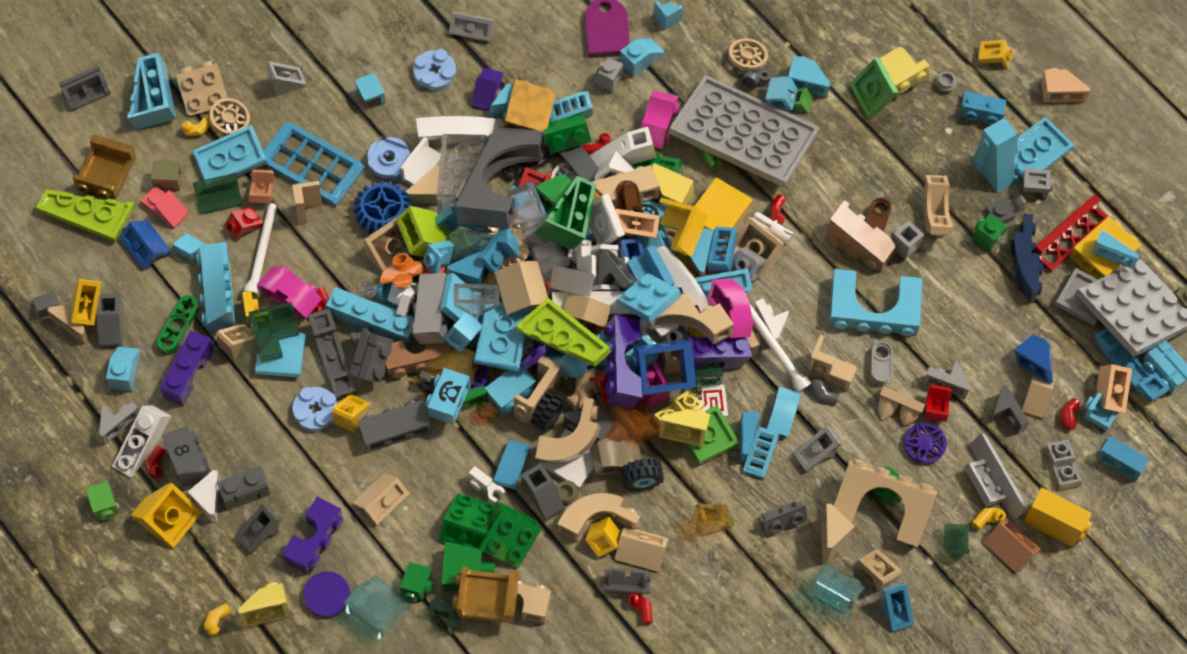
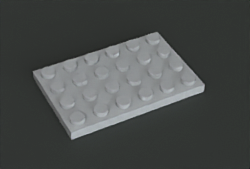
(744, 131)

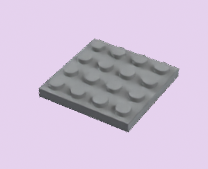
(1135, 307)

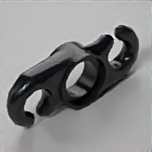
(520, 168)

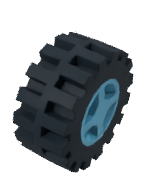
(642, 474)

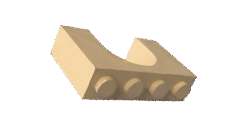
(916, 498)

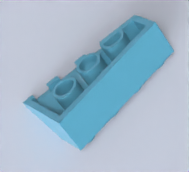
(217, 287)
(377, 317)

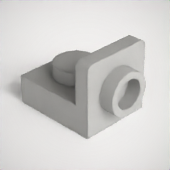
(1037, 181)

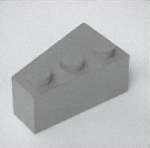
(430, 322)

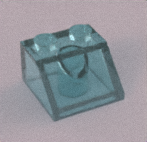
(836, 589)
(376, 606)

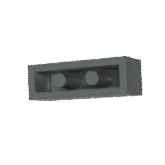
(394, 426)

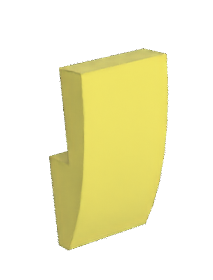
(684, 401)

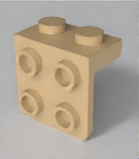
(201, 87)

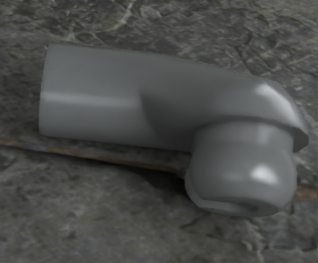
(820, 392)

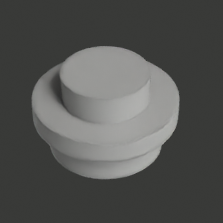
(946, 81)

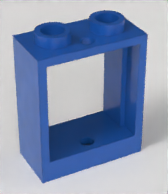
(685, 359)

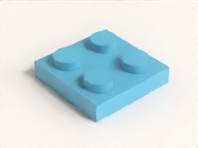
(649, 297)

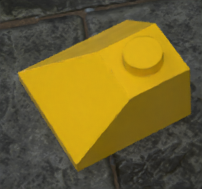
(167, 514)

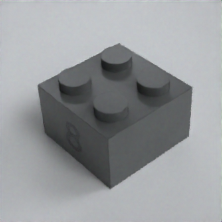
(186, 456)

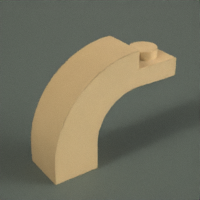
(574, 445)
(593, 508)

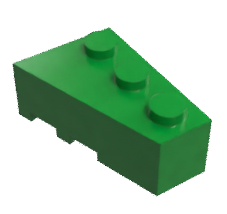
(569, 215)

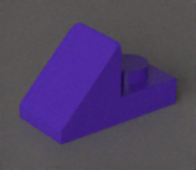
(487, 89)

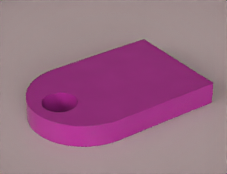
(606, 31)

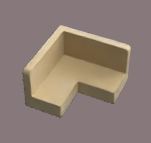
(829, 368)

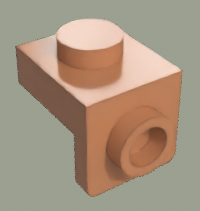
(262, 186)

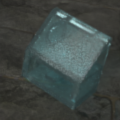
(468, 241)

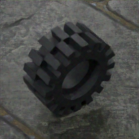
(548, 410)

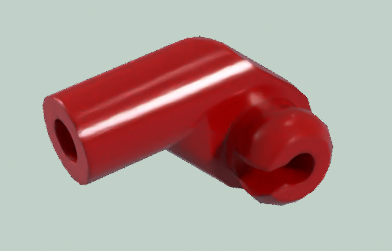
(325, 298)
(1067, 414)

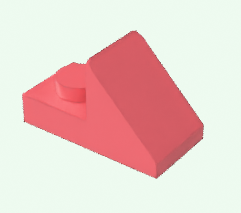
(165, 206)

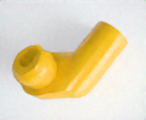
(196, 129)
(988, 515)
(213, 618)

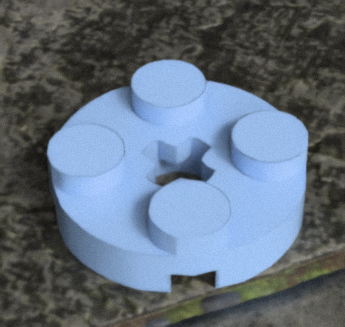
(432, 59)
(382, 149)
(305, 400)

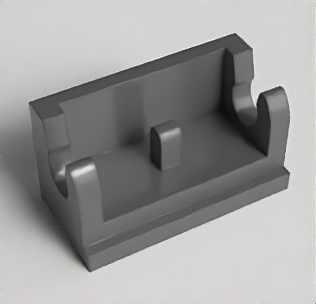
(84, 88)

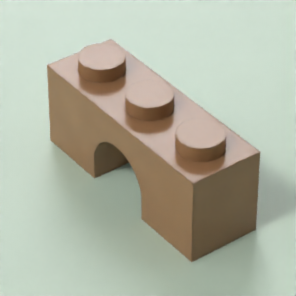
(403, 362)

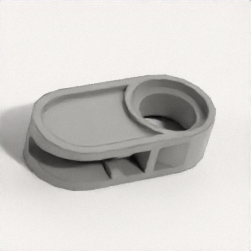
(881, 368)

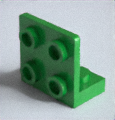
(467, 521)
(510, 535)

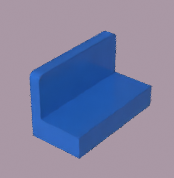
(144, 242)

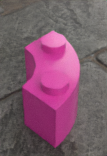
(659, 116)
(284, 287)
(735, 304)

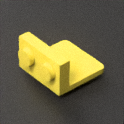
(904, 70)

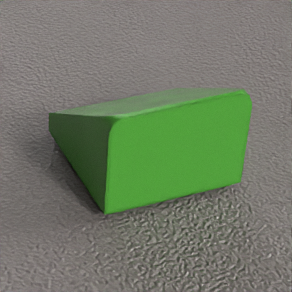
(803, 100)

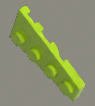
(94, 215)
(561, 331)

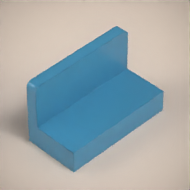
(650, 263)
(1123, 458)

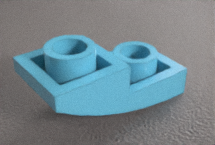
(783, 411)

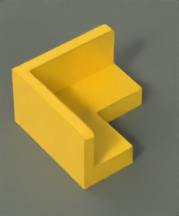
(687, 221)

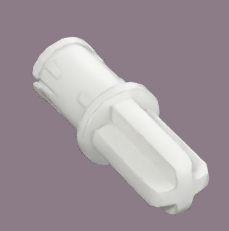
(773, 227)

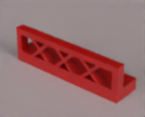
(1060, 233)

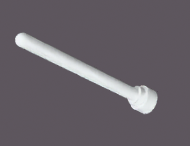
(260, 256)
(799, 381)

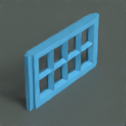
(344, 183)

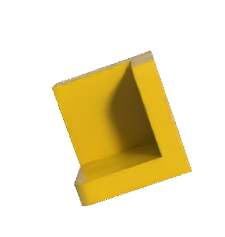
(603, 536)

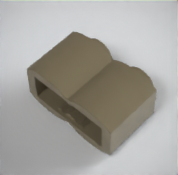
(612, 455)

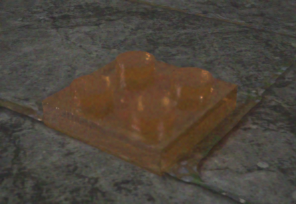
(637, 421)

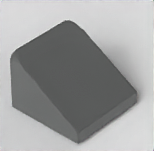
(45, 301)

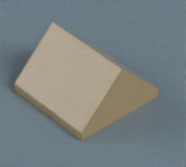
(761, 242)
(382, 243)
(521, 286)
(835, 532)

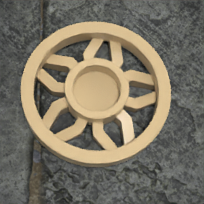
(748, 54)
(228, 116)

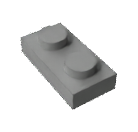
(471, 26)

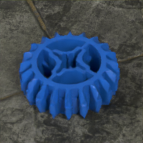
(366, 206)

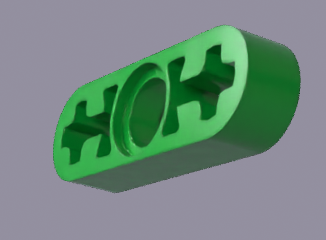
(178, 335)

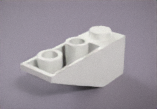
(632, 147)
(141, 439)

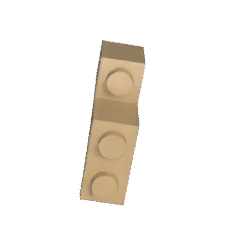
(711, 322)

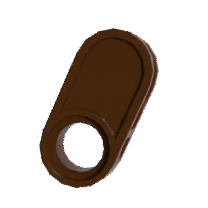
(629, 197)
(878, 219)

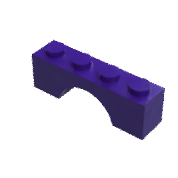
(622, 384)

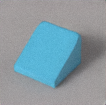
(187, 246)

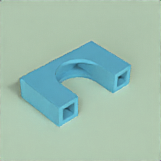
(848, 313)

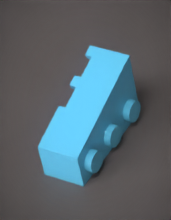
(152, 93)
(996, 155)

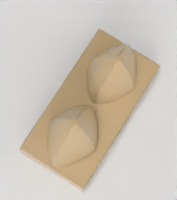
(890, 401)

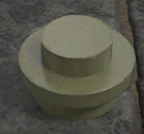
(568, 491)

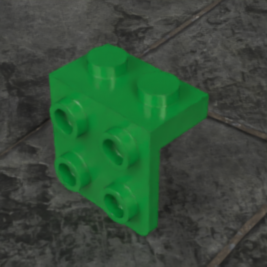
(567, 133)

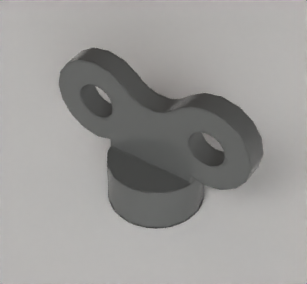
(751, 78)

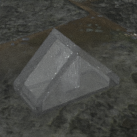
(476, 298)

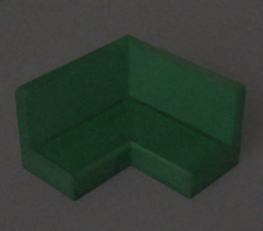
(269, 327)

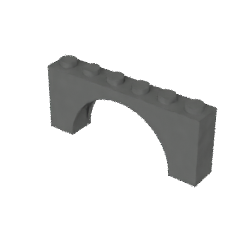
(503, 148)

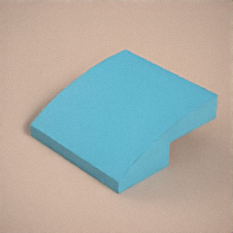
(292, 359)

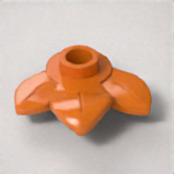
(401, 271)

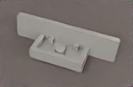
(992, 479)

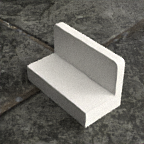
(419, 162)

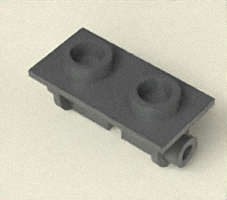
(791, 515)
(617, 581)

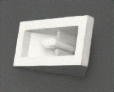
(612, 166)
(206, 495)

